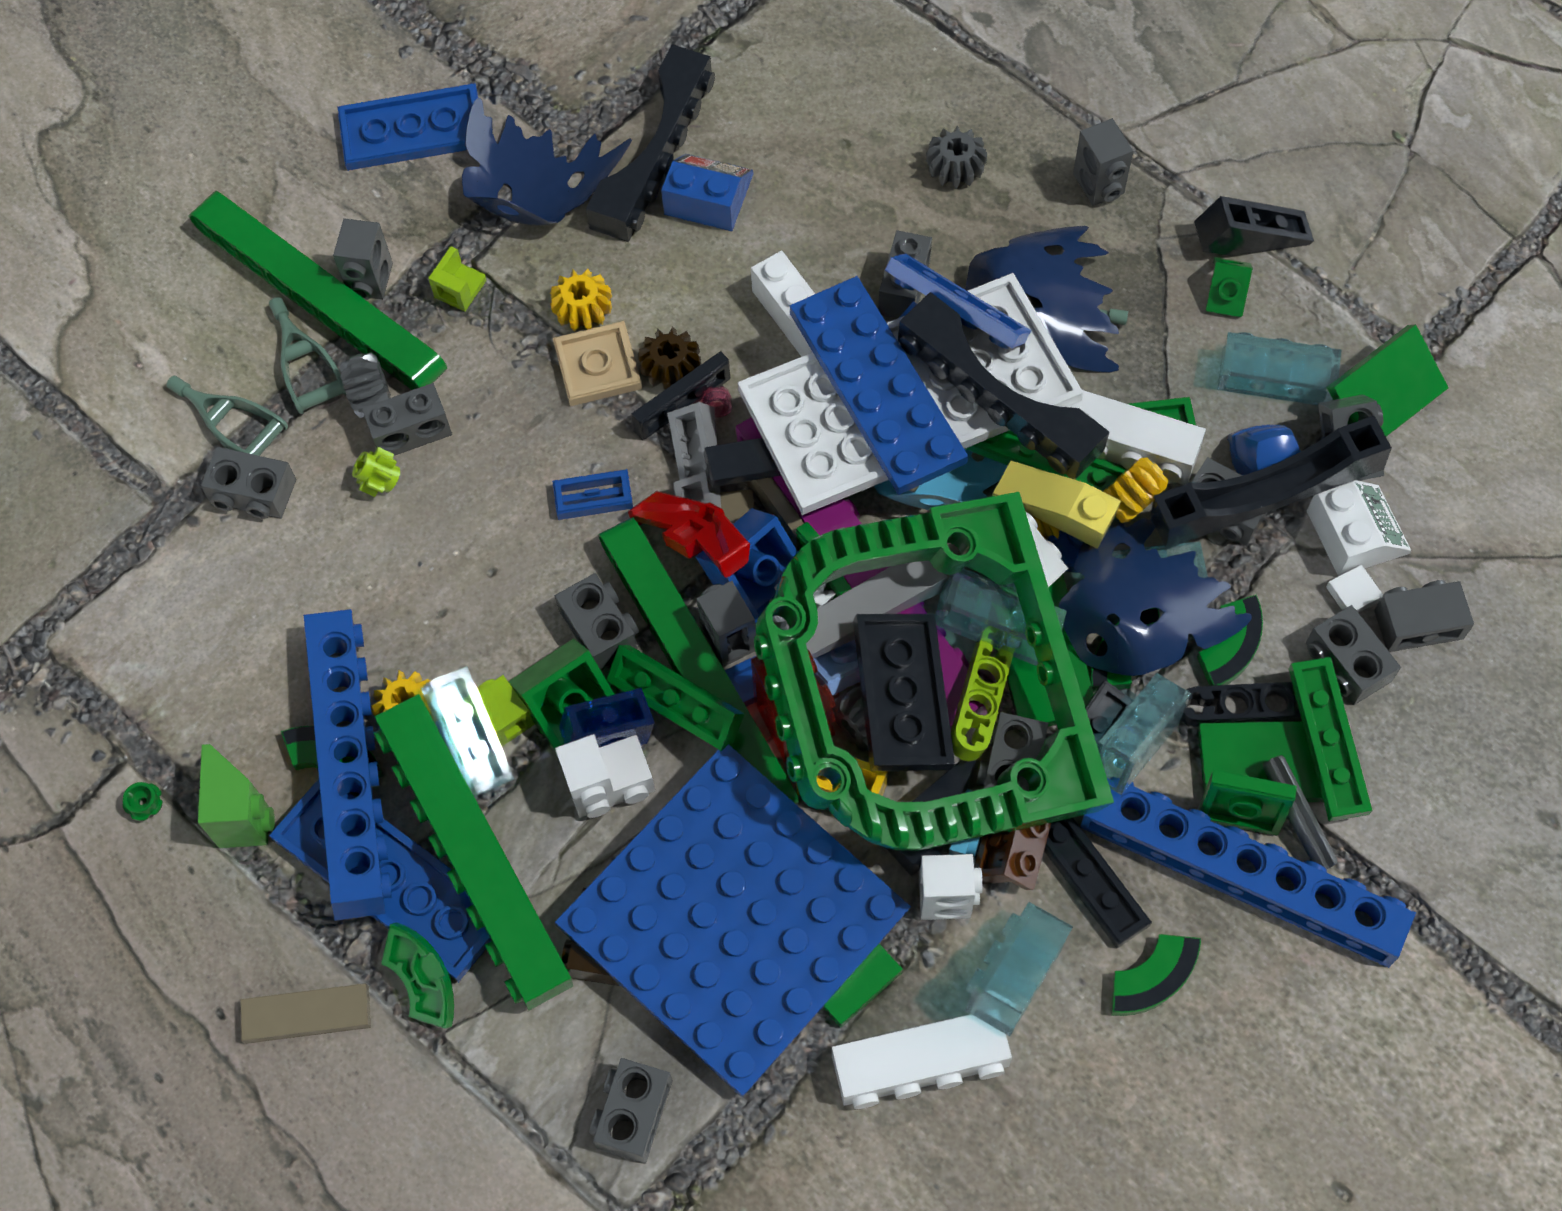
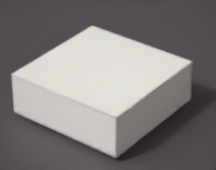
(1354, 589)

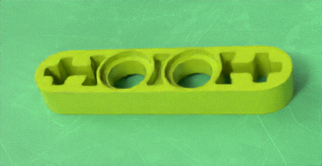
(987, 694)

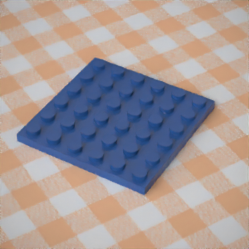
(733, 918)

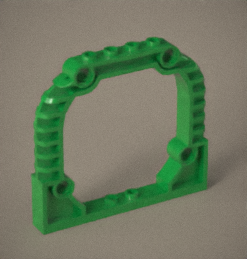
(998, 543)

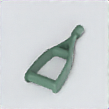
(302, 347)
(221, 407)

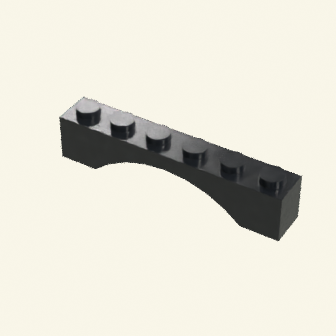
(622, 198)
(1060, 434)
(1211, 506)

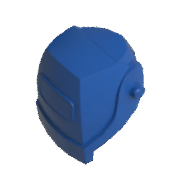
(1261, 447)

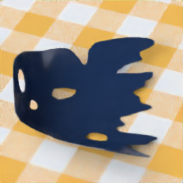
(530, 170)
(1065, 295)
(1138, 584)

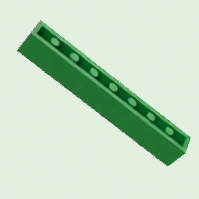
(474, 853)

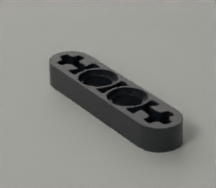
(1252, 694)

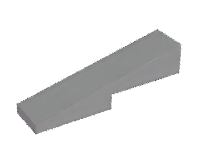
(691, 431)
(884, 593)

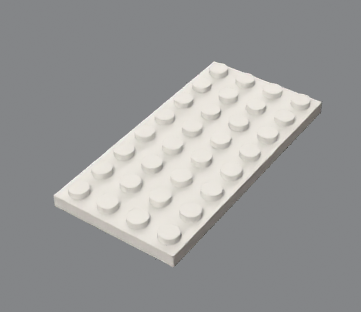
(822, 447)

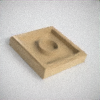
(597, 363)

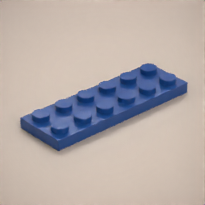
(878, 385)
(418, 880)

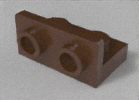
(1013, 856)

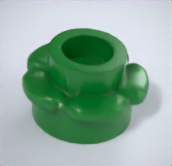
(135, 794)

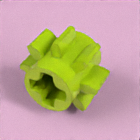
(376, 471)

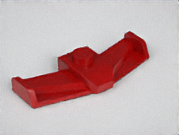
(695, 528)

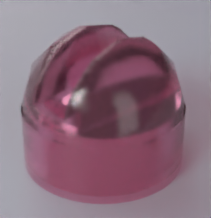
(718, 394)

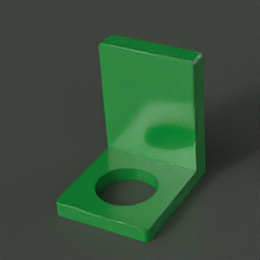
(1229, 287)

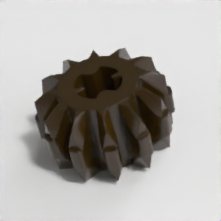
(668, 357)

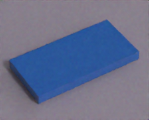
(405, 126)

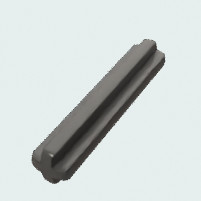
(1301, 815)

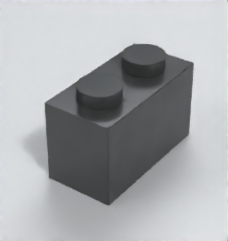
(1423, 615)

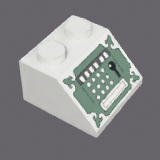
(1356, 526)

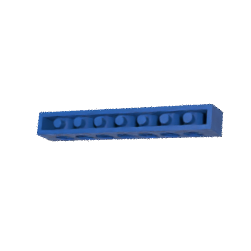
(1259, 889)
(349, 893)

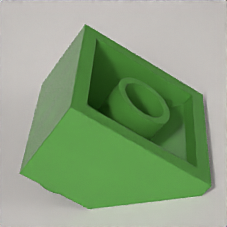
(230, 804)

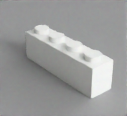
(777, 287)
(1144, 434)
(919, 1058)

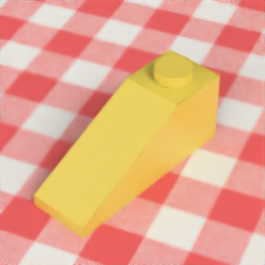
(1061, 501)

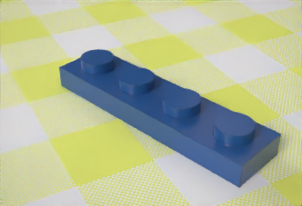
(973, 311)

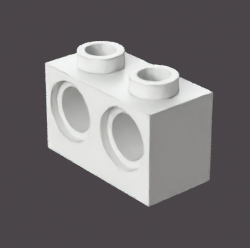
(949, 886)

